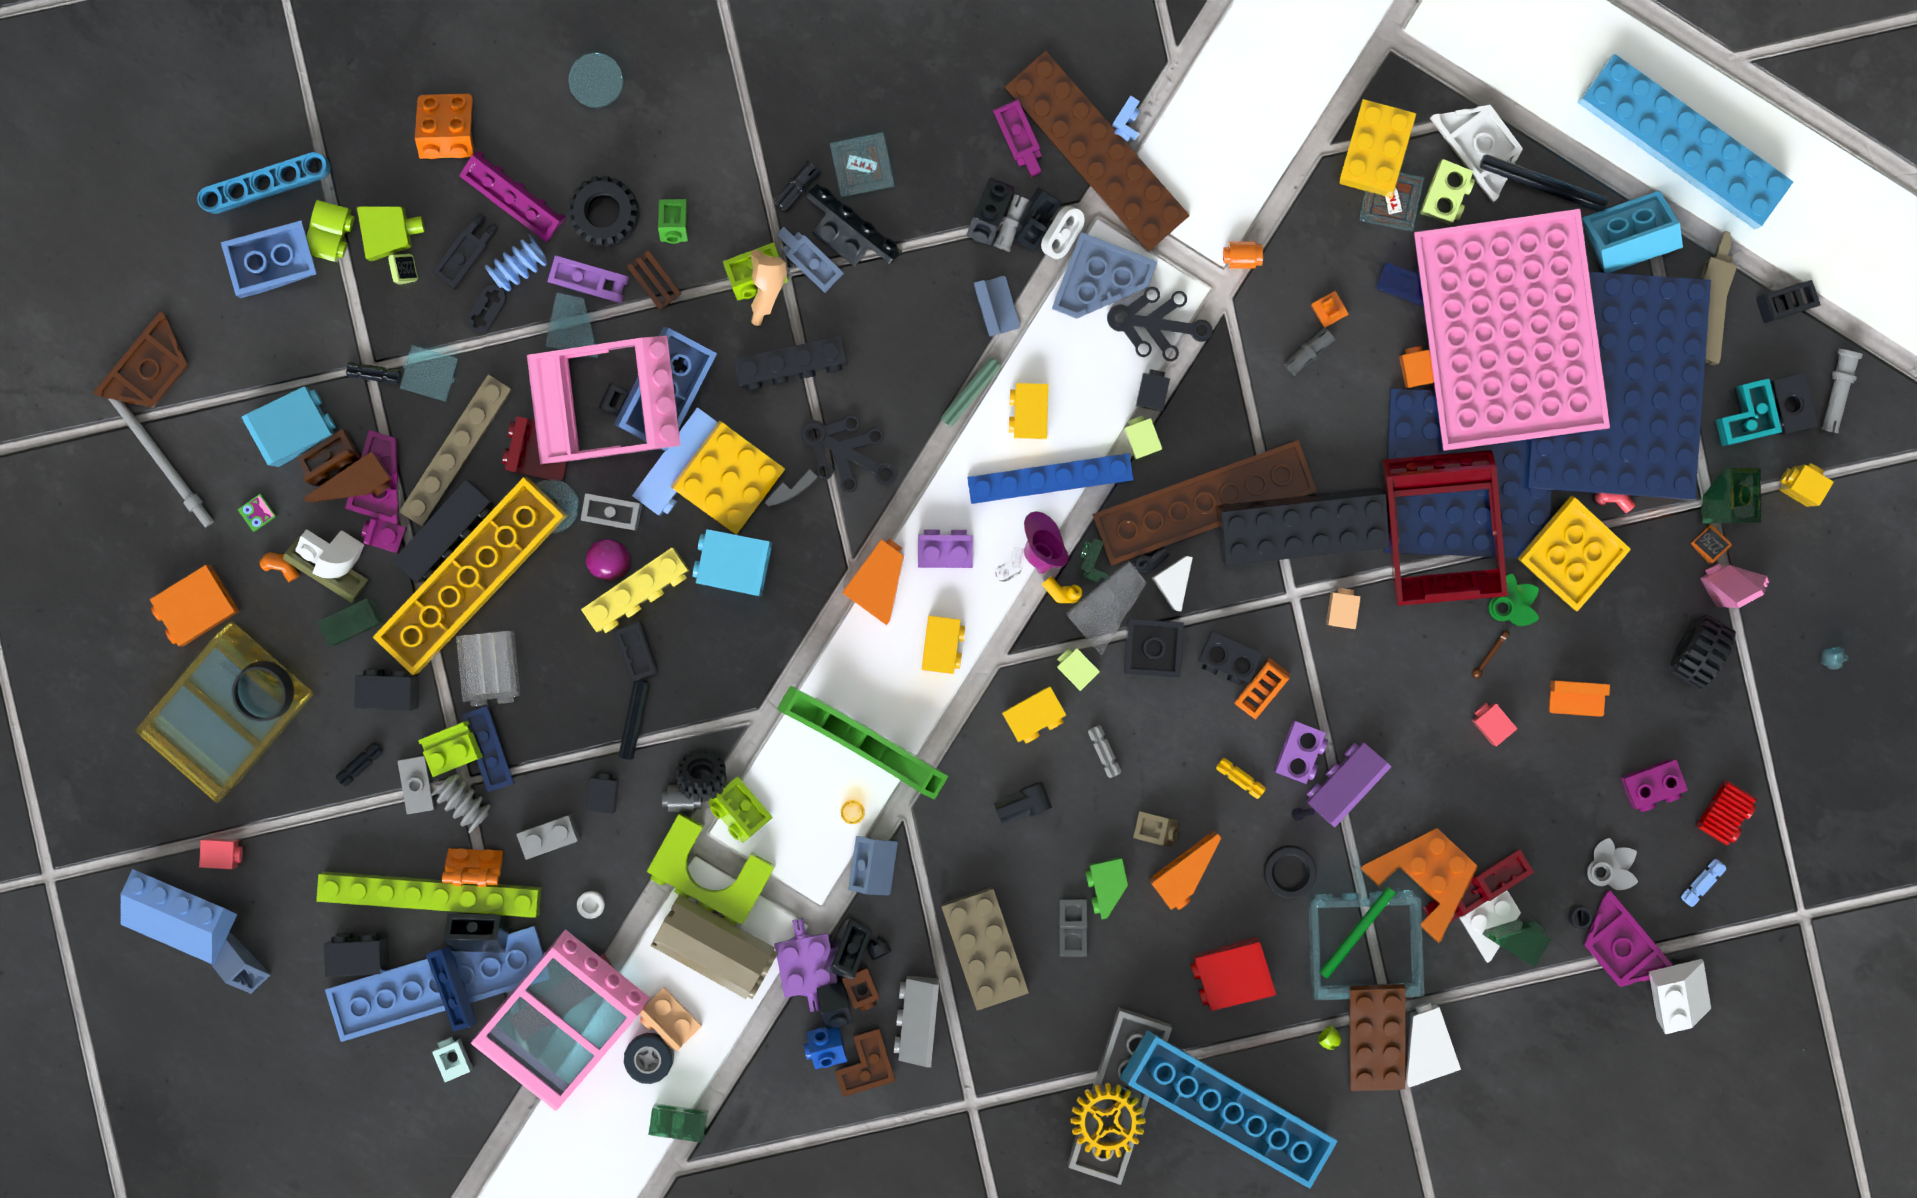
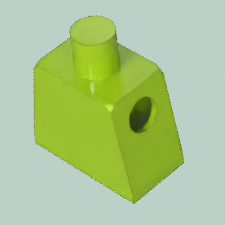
(387, 230)

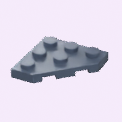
(1100, 276)

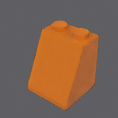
(878, 580)

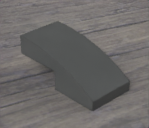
(784, 493)
(1072, 928)

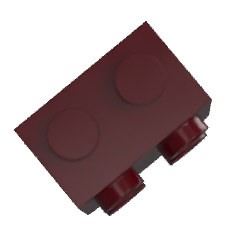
(524, 452)

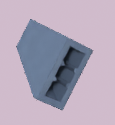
(239, 966)

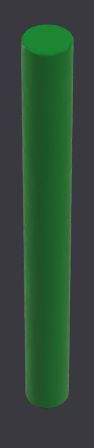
(1357, 932)

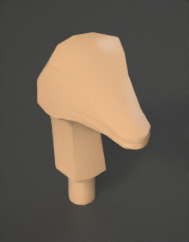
(769, 277)

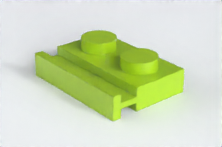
(450, 748)

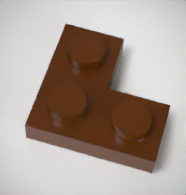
(872, 1070)

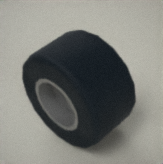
(643, 1066)

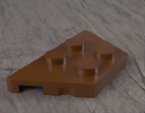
(146, 368)

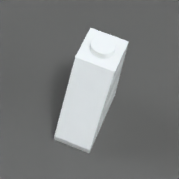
(1428, 1046)

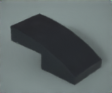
(1035, 218)

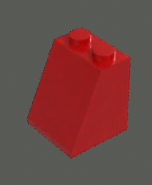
(1233, 974)

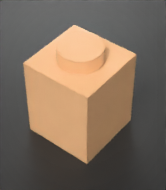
(1343, 609)

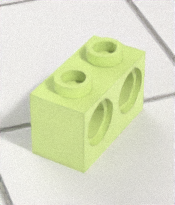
(1441, 189)

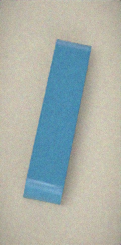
(277, 183)

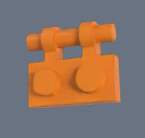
(473, 867)

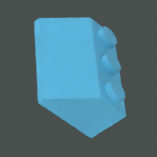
(1633, 232)

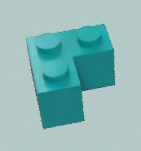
(1757, 418)

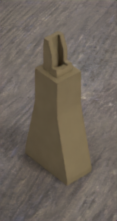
(1721, 273)

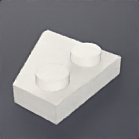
(1488, 915)

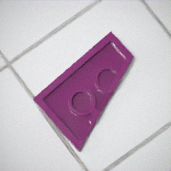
(385, 505)

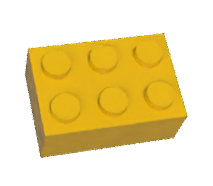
(1377, 148)

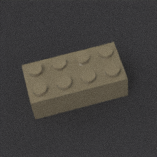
(985, 948)

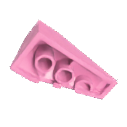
(1733, 586)

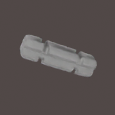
(1104, 751)

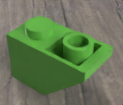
(1109, 884)

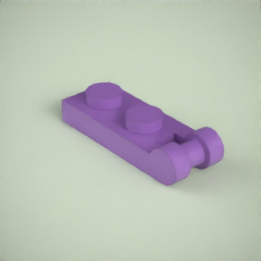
(587, 279)

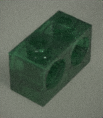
(350, 622)
(678, 1122)

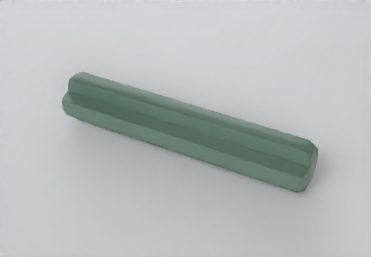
(970, 392)

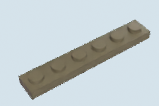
(455, 450)

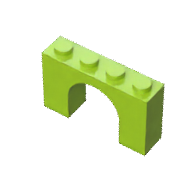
(671, 867)

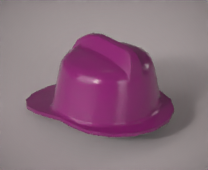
(1044, 542)

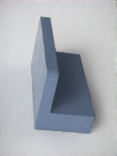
(997, 306)
(872, 866)

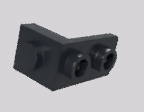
(990, 211)

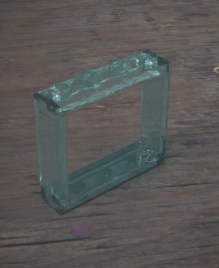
(1337, 992)

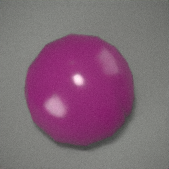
(608, 559)

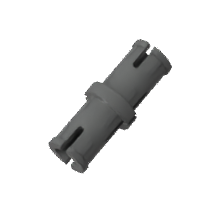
(1309, 351)

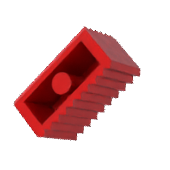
(1727, 813)

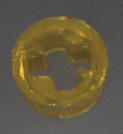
(850, 803)

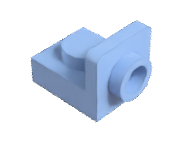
(1127, 114)

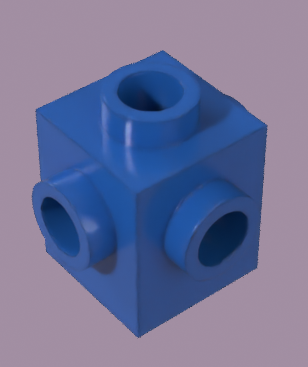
(825, 1047)

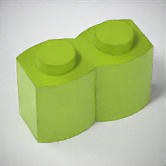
(328, 231)

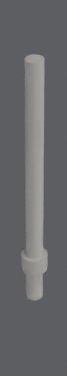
(192, 501)

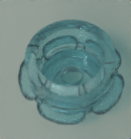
(1834, 657)

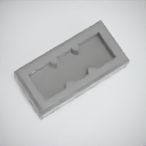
(416, 785)

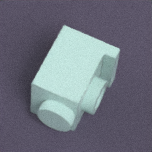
(448, 1068)

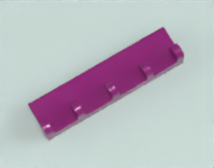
(511, 196)

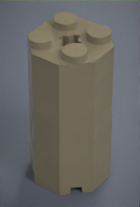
(714, 948)

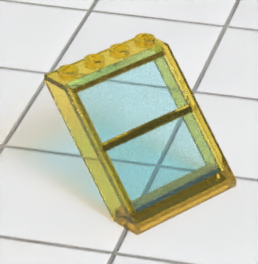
(201, 726)

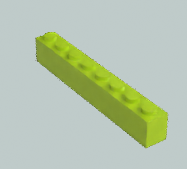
(428, 894)

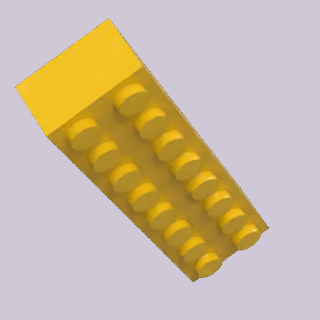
(470, 576)

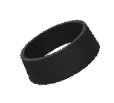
(284, 680)

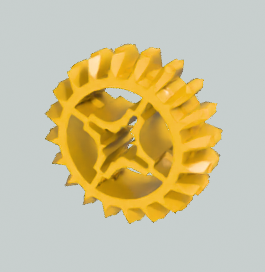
(1094, 1140)

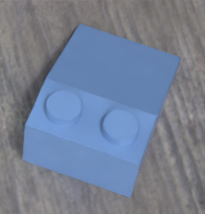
(268, 259)

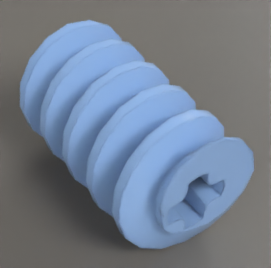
(517, 264)

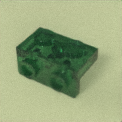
(1090, 554)

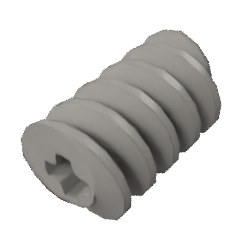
(462, 802)

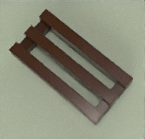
(640, 261)

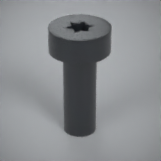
(1299, 813)

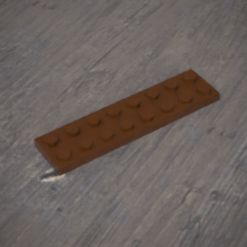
(1097, 151)
(1192, 504)

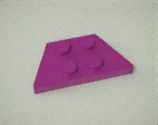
(1622, 944)

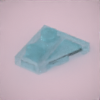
(569, 324)

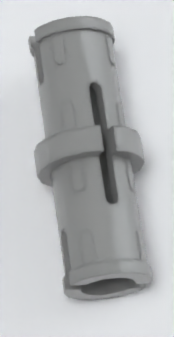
(1010, 222)

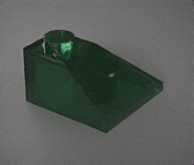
(1733, 497)

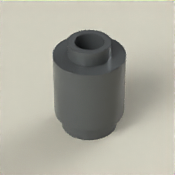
(677, 801)

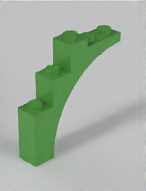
(863, 741)

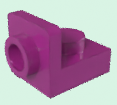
(383, 534)

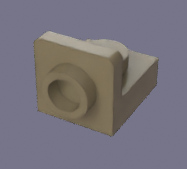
(1156, 829)

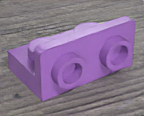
(945, 550)

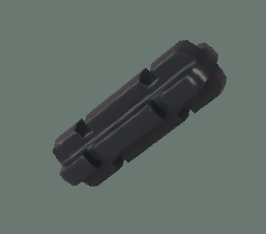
(373, 373)
(359, 764)

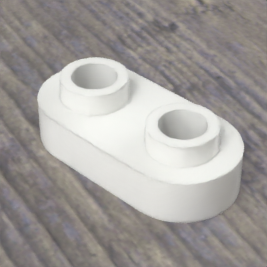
(1063, 232)

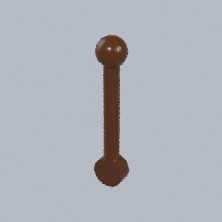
(1477, 672)

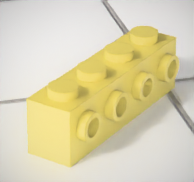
(636, 589)

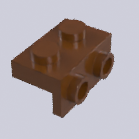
(328, 458)

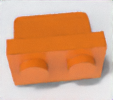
(444, 126)

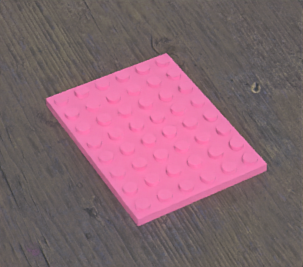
(1511, 330)

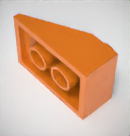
(1183, 874)

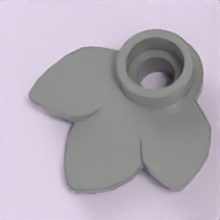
(1616, 866)

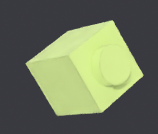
(1142, 437)
(1077, 668)

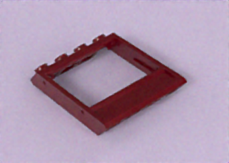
(1443, 475)

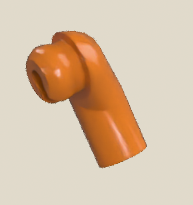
(276, 562)

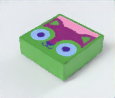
(257, 512)

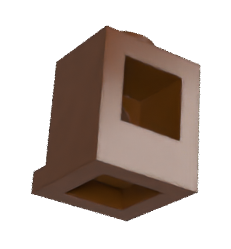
(857, 999)

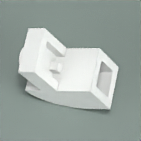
(330, 559)

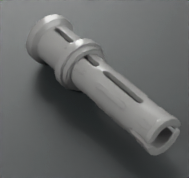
(1843, 378)

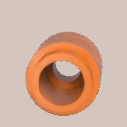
(1243, 255)

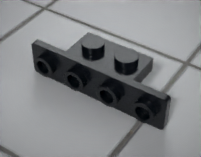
(848, 232)

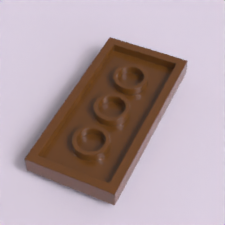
(1377, 1037)

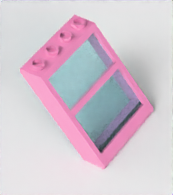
(560, 1020)

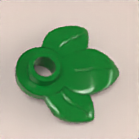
(1517, 601)

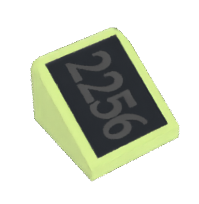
(403, 268)

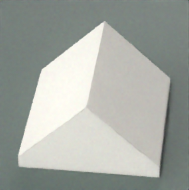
(1173, 582)

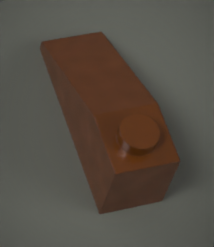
(360, 479)

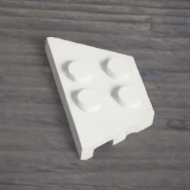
(1476, 134)

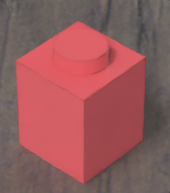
(1493, 723)
(220, 853)

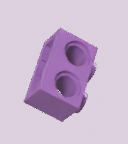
(1292, 749)

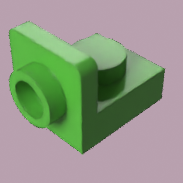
(673, 220)

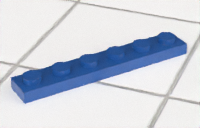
(1050, 478)

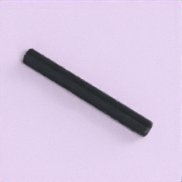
(1543, 182)

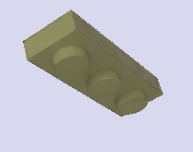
(346, 586)

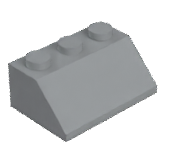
(917, 1020)

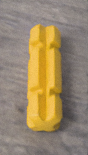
(1240, 778)

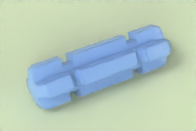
(1703, 882)

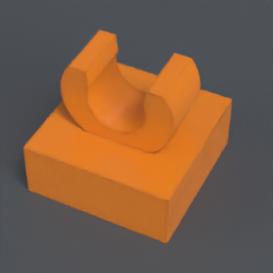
(1329, 309)

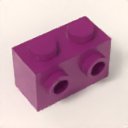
(1654, 784)

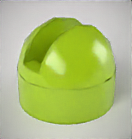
(1329, 1038)

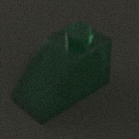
(1520, 939)

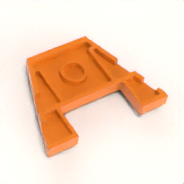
(1436, 867)

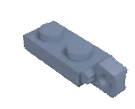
(809, 259)

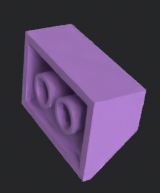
(1347, 783)

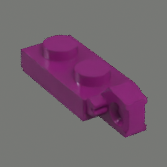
(1019, 136)

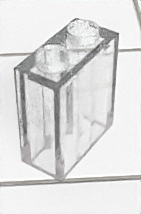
(488, 667)

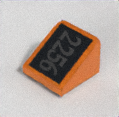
(1711, 544)

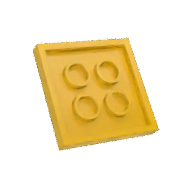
(727, 477)
(1574, 553)

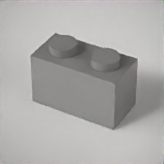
(611, 512)
(548, 836)

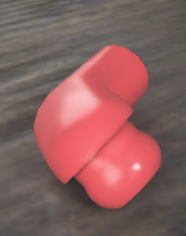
(1623, 501)

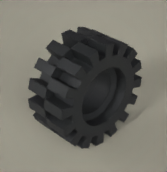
(701, 763)

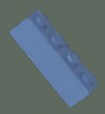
(174, 917)

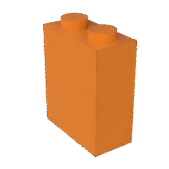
(193, 606)

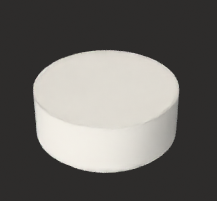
(590, 904)

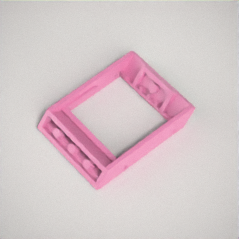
(555, 405)

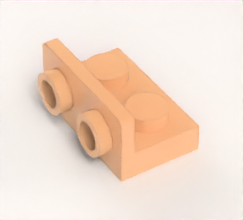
(669, 1019)

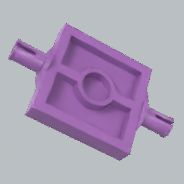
(802, 964)

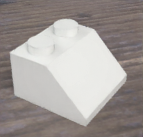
(1680, 995)

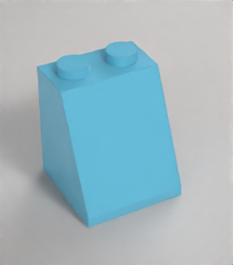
(289, 426)
(732, 562)

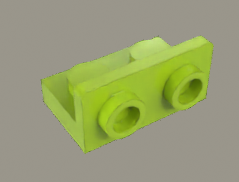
(740, 272)
(739, 810)

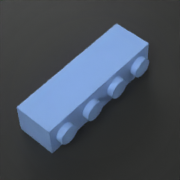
(655, 488)

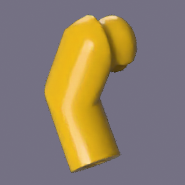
(1062, 594)

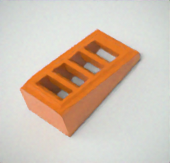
(1275, 668)

